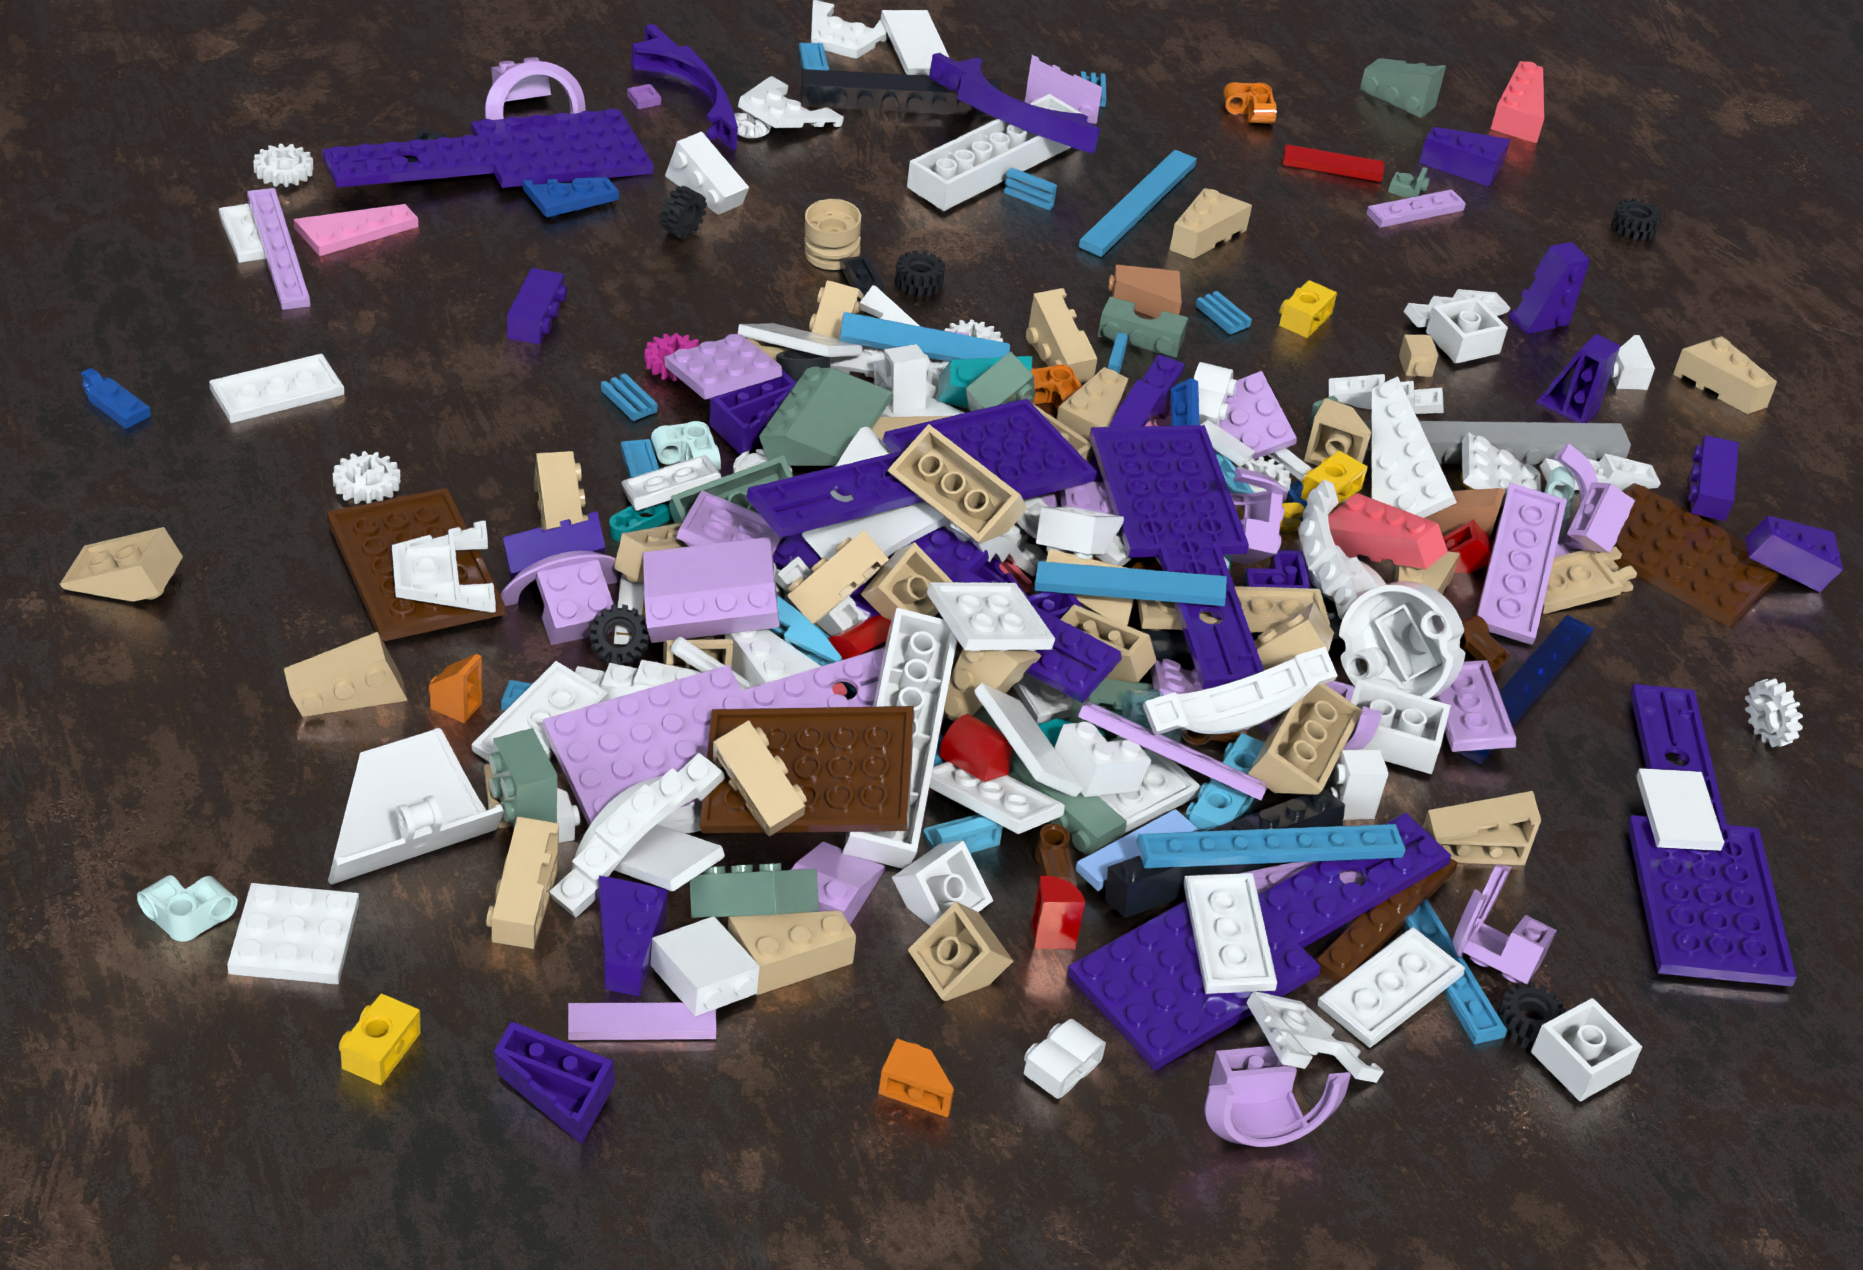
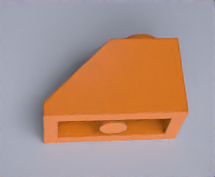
(458, 689)
(916, 1079)

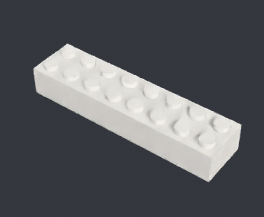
(981, 159)
(913, 674)

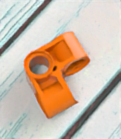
(1252, 99)
(1054, 384)

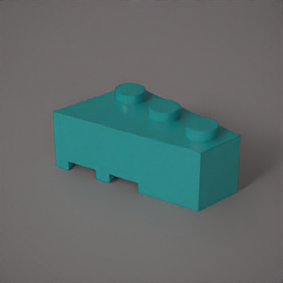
(962, 373)

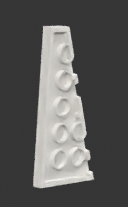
(1402, 458)

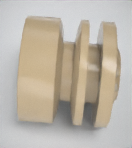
(831, 233)

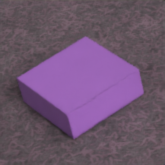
(644, 96)

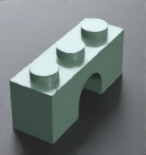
(1158, 335)

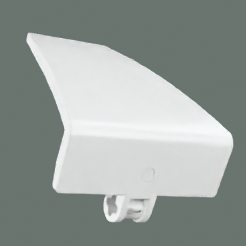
(888, 529)
(406, 804)

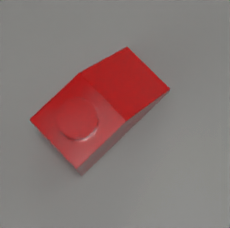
(1473, 546)

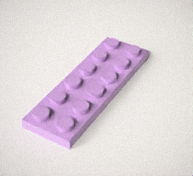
(1521, 562)

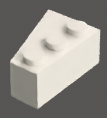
(706, 171)
(766, 657)

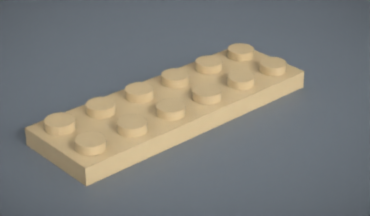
(1262, 608)

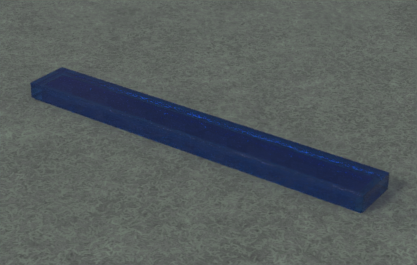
(1538, 673)

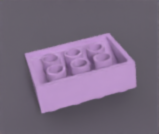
(710, 590)

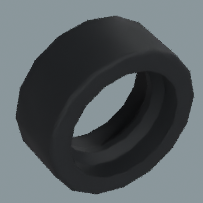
(796, 362)

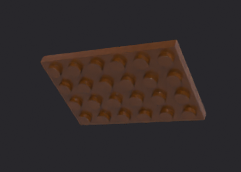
(366, 542)
(1690, 557)
(843, 758)

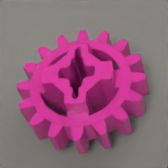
(659, 348)

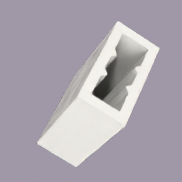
(704, 966)

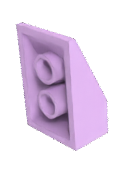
(842, 878)

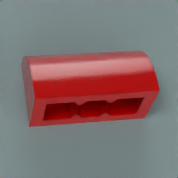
(862, 637)
(976, 748)
(1056, 914)

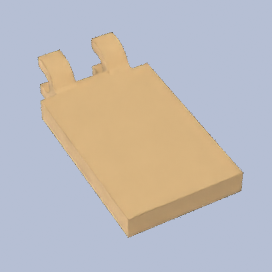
(1585, 578)

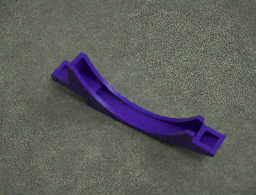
(662, 55)
(974, 89)
(1146, 398)

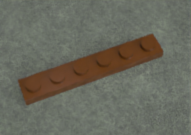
(1377, 926)

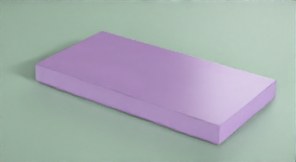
(1476, 711)

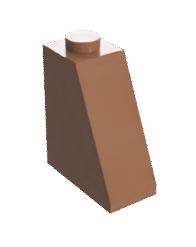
(1148, 288)
(1471, 504)

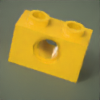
(1307, 308)
(1340, 470)
(379, 1039)

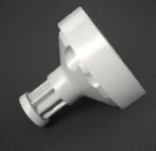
(1405, 638)

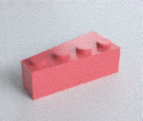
(1522, 104)
(1385, 533)

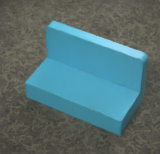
(975, 830)

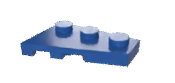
(561, 198)

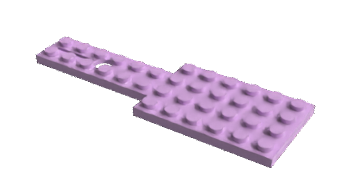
(667, 725)

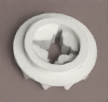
(746, 126)

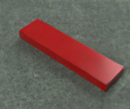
(1333, 163)

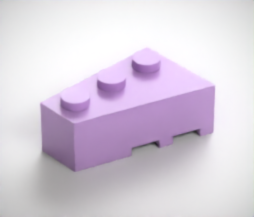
(1069, 89)

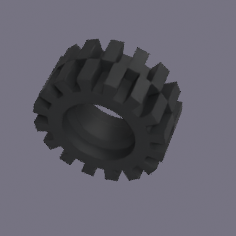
(683, 212)
(1636, 219)
(920, 273)
(613, 617)
(1528, 999)

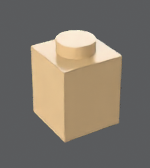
(1418, 355)

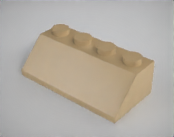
(958, 486)
(1306, 742)

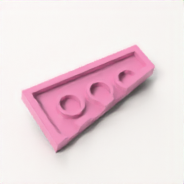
(351, 228)

